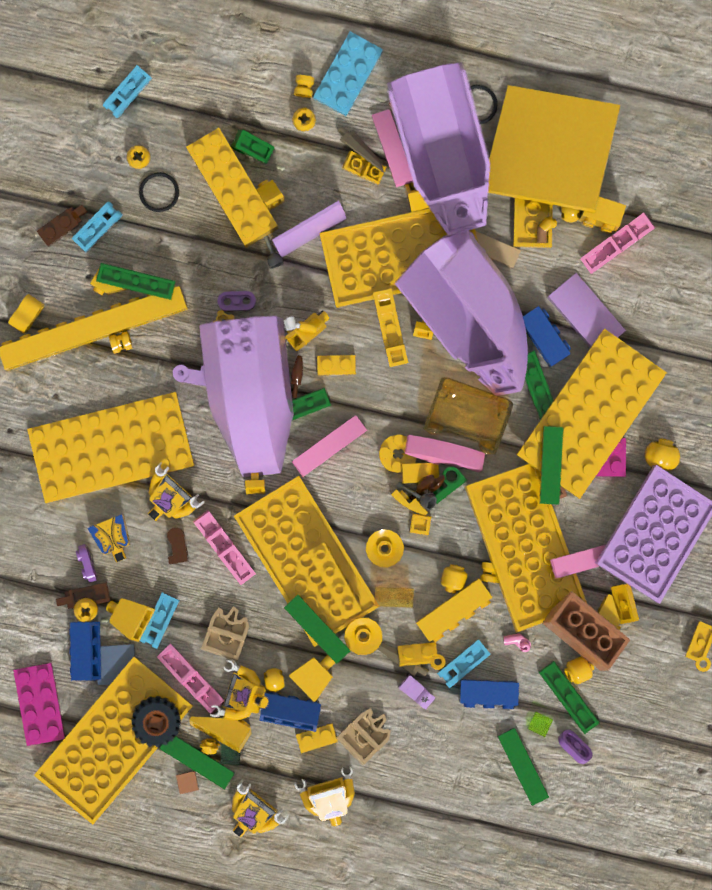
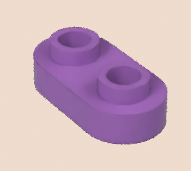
(236, 301)
(84, 555)
(575, 746)

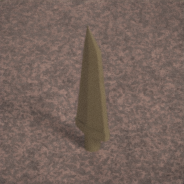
(352, 140)
(392, 653)

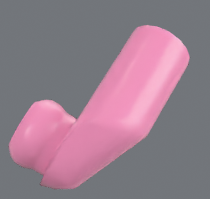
(519, 640)

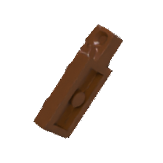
(61, 225)
(97, 592)

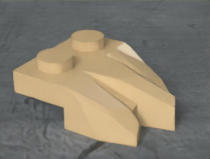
(226, 634)
(364, 736)

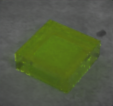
(540, 724)

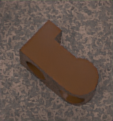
(179, 547)

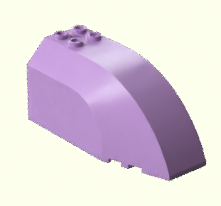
(443, 144)
(470, 310)
(249, 389)

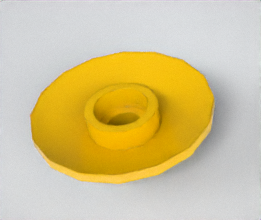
(388, 538)
(364, 645)

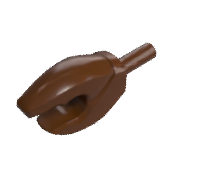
(297, 375)
(428, 485)

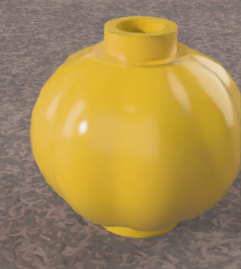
(662, 454)

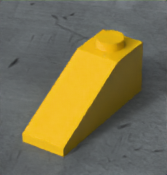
(227, 731)

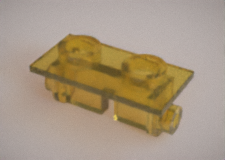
(394, 597)

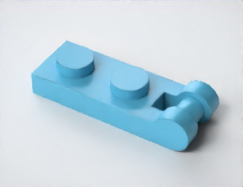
(127, 91)
(96, 227)
(160, 619)
(464, 663)

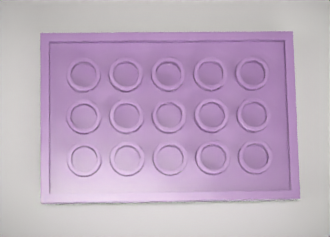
(656, 534)

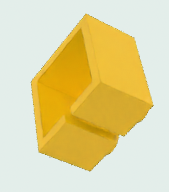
(607, 215)

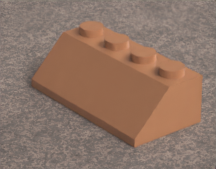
(586, 631)

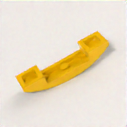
(390, 327)

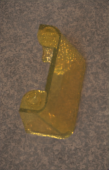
(469, 414)

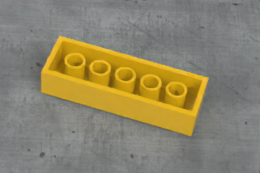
(232, 187)

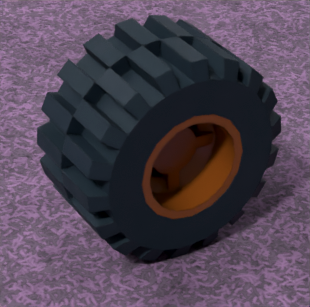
(156, 721)

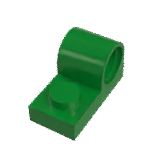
(253, 146)
(441, 492)

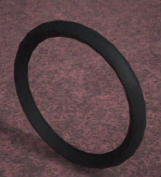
(494, 100)
(159, 209)

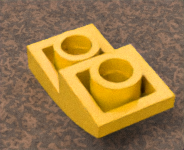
(362, 168)
(414, 506)

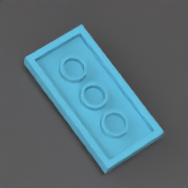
(348, 74)

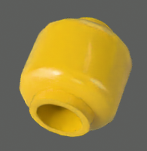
(454, 578)
(579, 670)

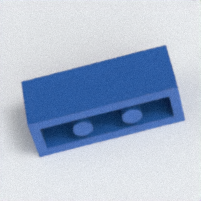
(545, 336)
(85, 651)
(489, 693)
(291, 712)

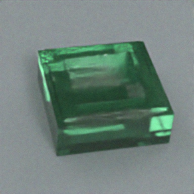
(229, 756)

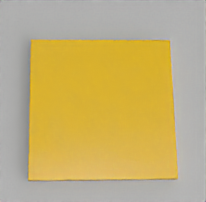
(552, 148)

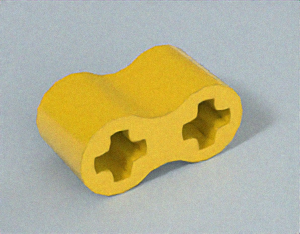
(26, 313)

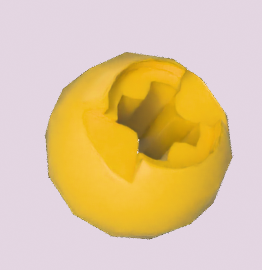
(299, 115)
(131, 156)
(569, 214)
(84, 603)
(274, 680)

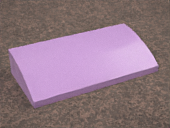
(309, 229)
(584, 310)

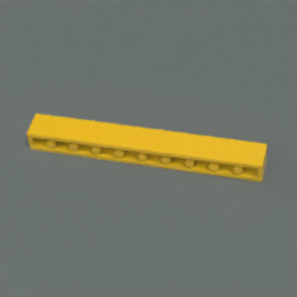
(89, 329)

